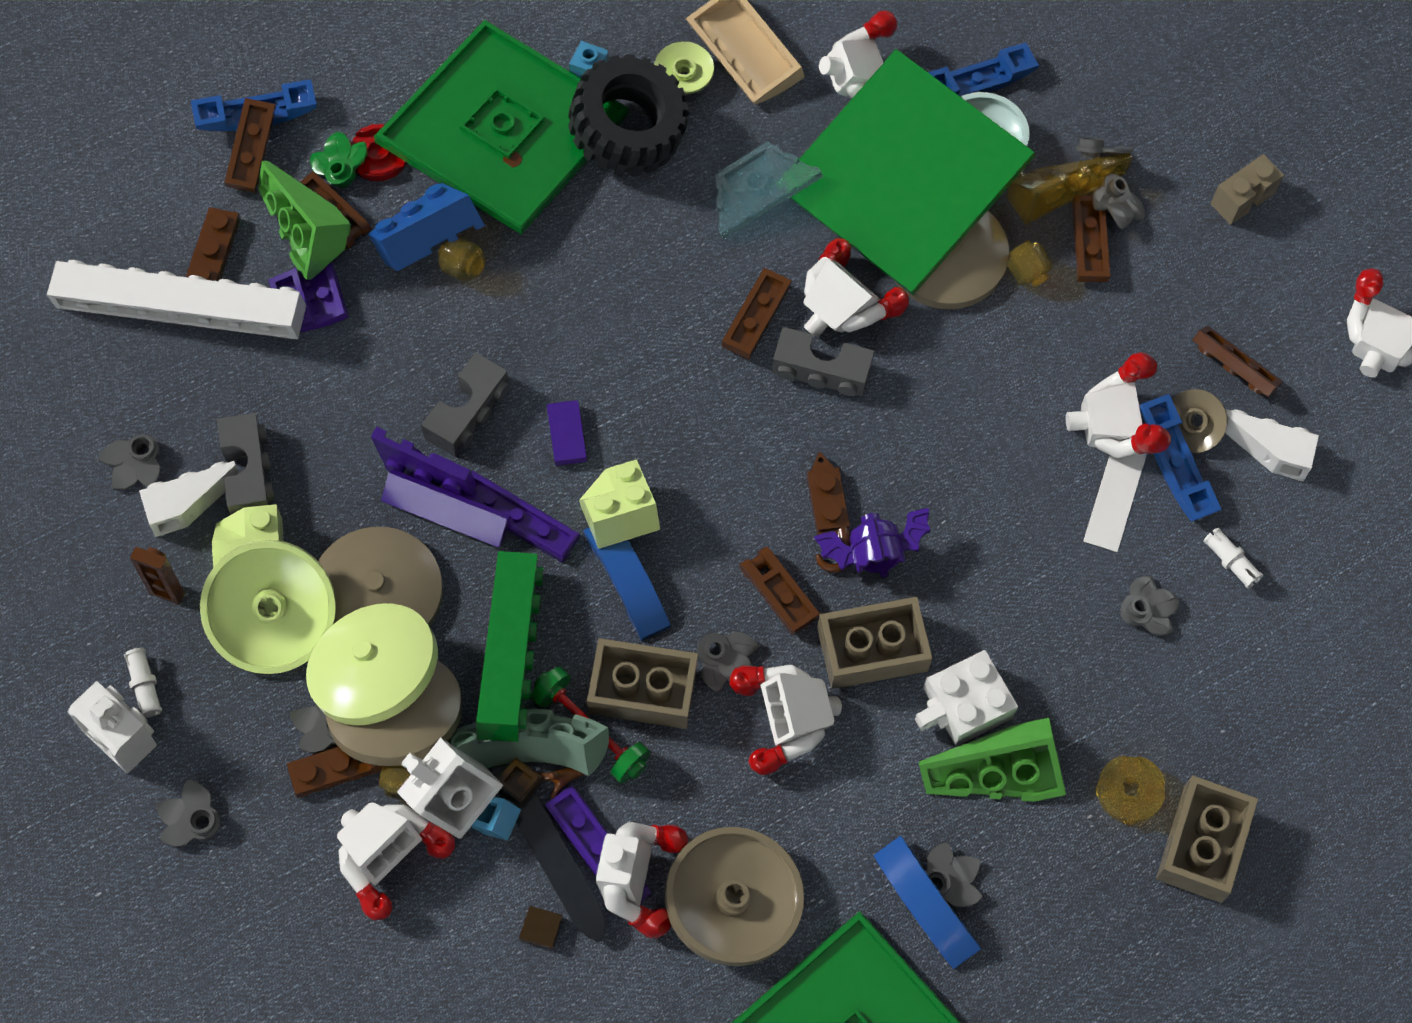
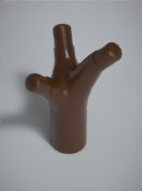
(560, 778)

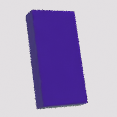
(566, 433)

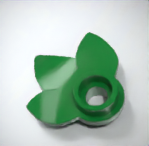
(339, 160)

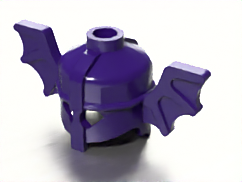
(875, 541)

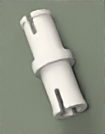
(1233, 558)
(143, 682)

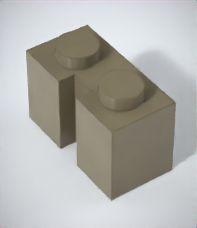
(1251, 184)

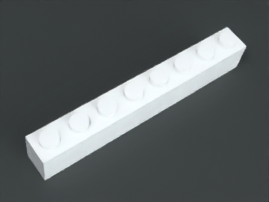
(177, 299)

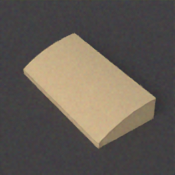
(746, 48)

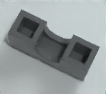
(845, 373)
(455, 426)
(243, 439)

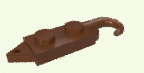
(828, 505)

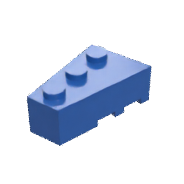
(424, 224)

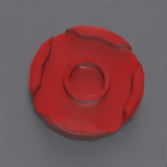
(379, 162)

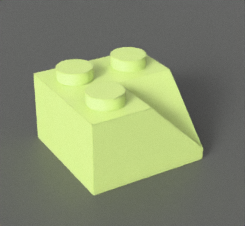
(620, 505)
(244, 527)

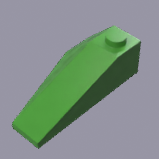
(306, 219)
(1005, 763)

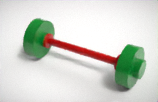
(551, 687)

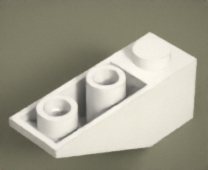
(1275, 446)
(182, 500)

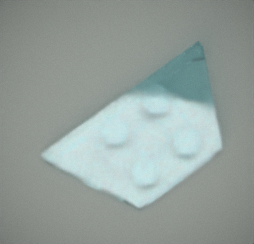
(758, 185)

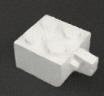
(967, 699)
(113, 726)
(448, 787)

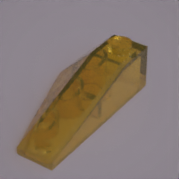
(1054, 186)

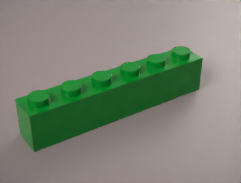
(508, 646)

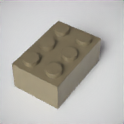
(874, 642)
(642, 683)
(1207, 839)

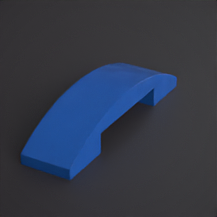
(990, 75)
(291, 102)
(1177, 462)
(632, 586)
(926, 902)

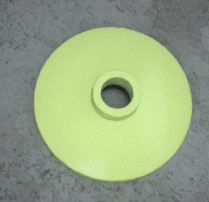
(687, 58)

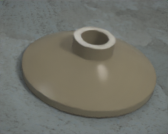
(1214, 419)

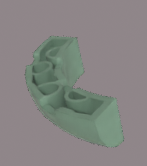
(547, 739)

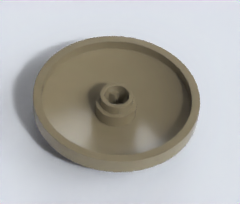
(969, 270)
(382, 568)
(412, 731)
(734, 896)

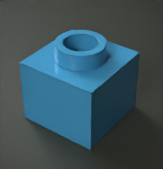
(585, 57)
(497, 819)

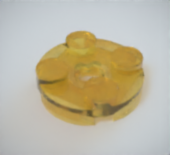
(1130, 770)

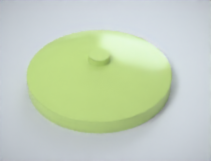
(267, 606)
(372, 664)

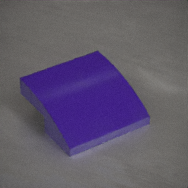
(321, 295)

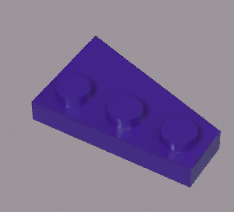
(430, 469)

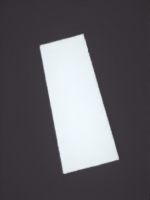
(1114, 501)

